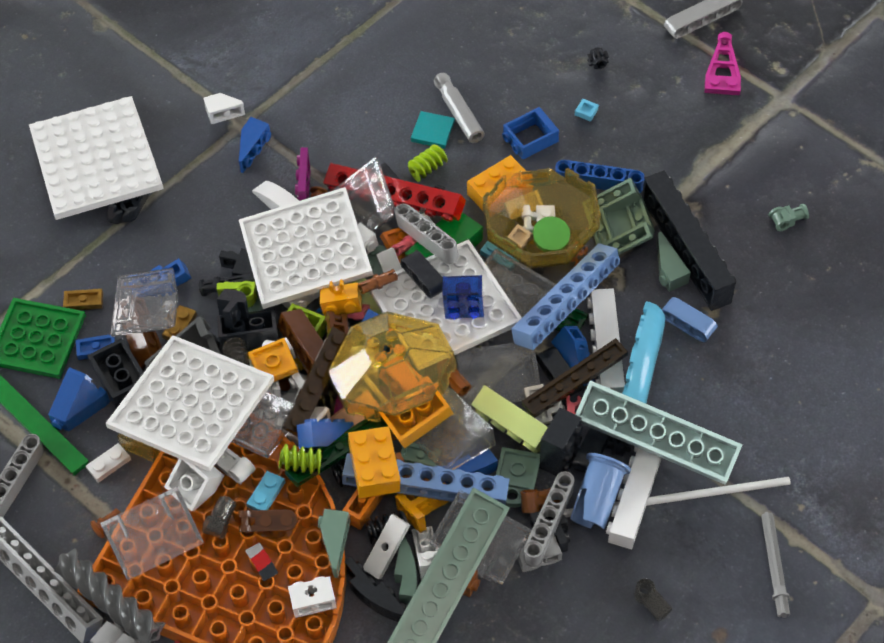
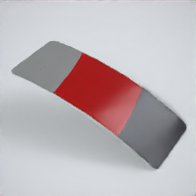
(261, 561)

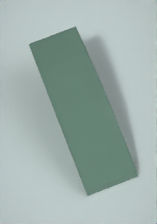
(405, 572)

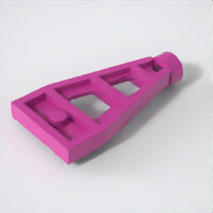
(723, 84)

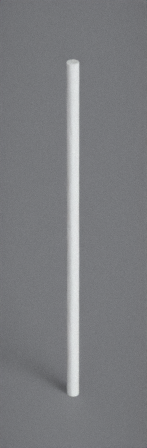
(708, 492)

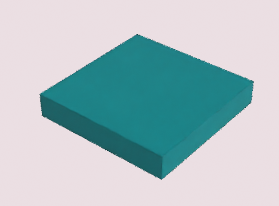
(432, 129)

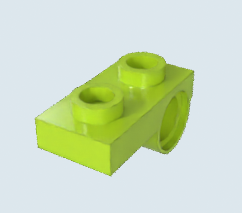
(247, 287)

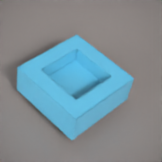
(586, 110)

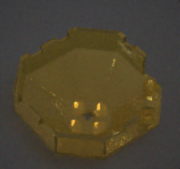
(573, 201)
(392, 381)

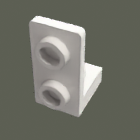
(388, 260)

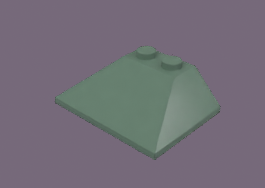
(623, 217)

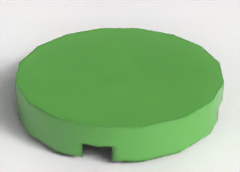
(551, 234)

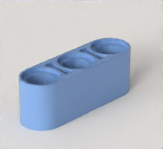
(689, 319)

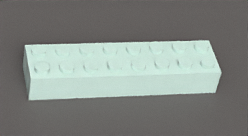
(658, 432)

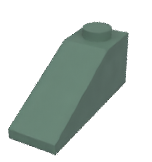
(671, 268)
(334, 531)

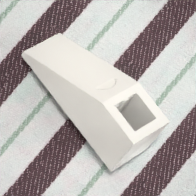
(424, 551)

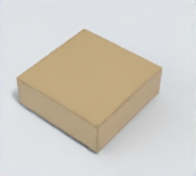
(520, 236)

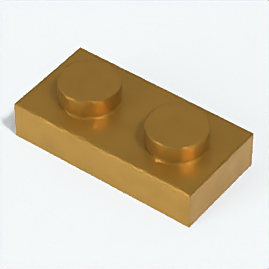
(83, 299)
(183, 318)

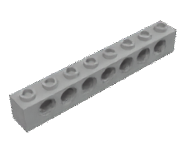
(47, 585)

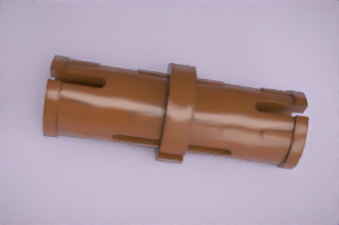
(377, 281)

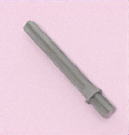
(780, 595)

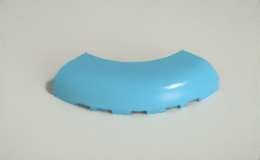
(645, 353)

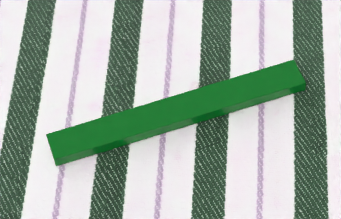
(38, 425)

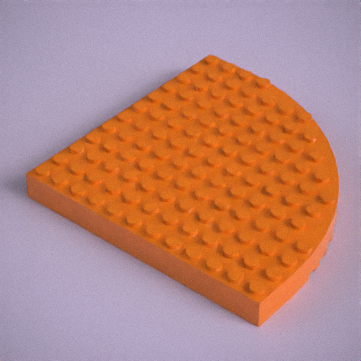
(215, 587)

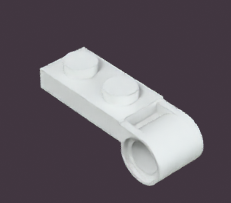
(235, 467)

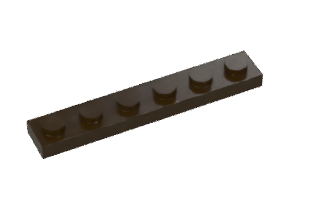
(574, 378)
(314, 382)

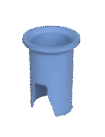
(598, 490)

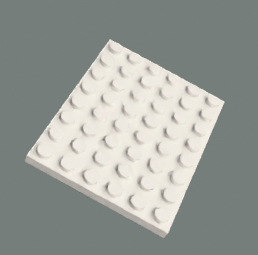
(95, 157)

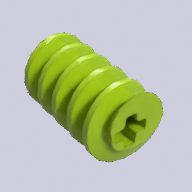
(425, 161)
(300, 458)

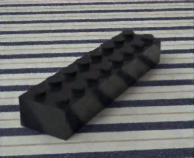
(688, 240)

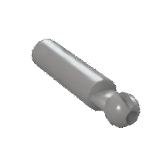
(459, 108)

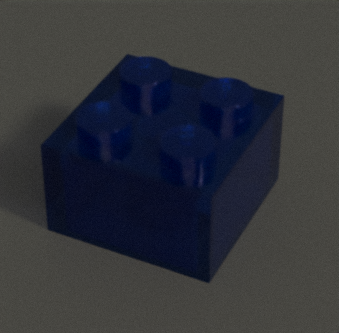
(463, 297)

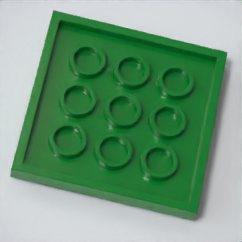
(38, 337)

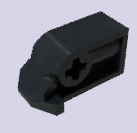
(126, 210)

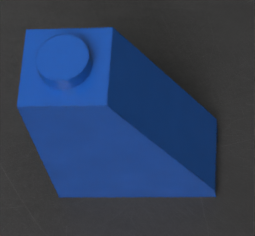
(76, 401)

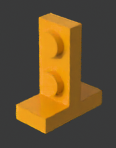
(417, 509)

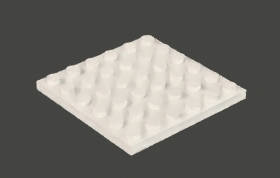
(304, 247)
(409, 300)
(190, 402)

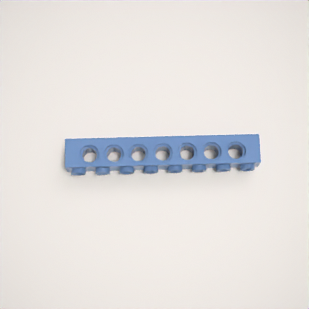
(565, 296)
(435, 488)

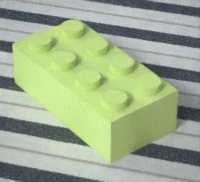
(509, 417)

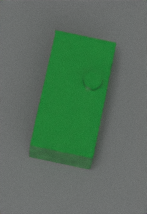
(459, 230)

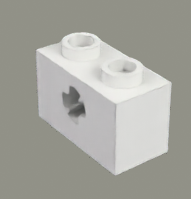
(321, 601)

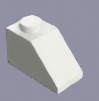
(223, 107)

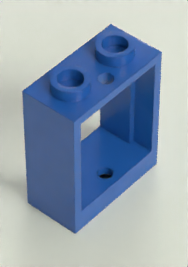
(537, 117)

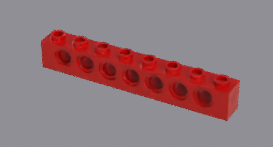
(453, 201)

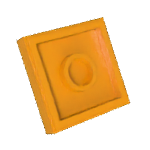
(274, 359)

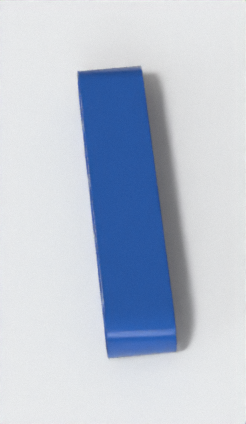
(602, 176)

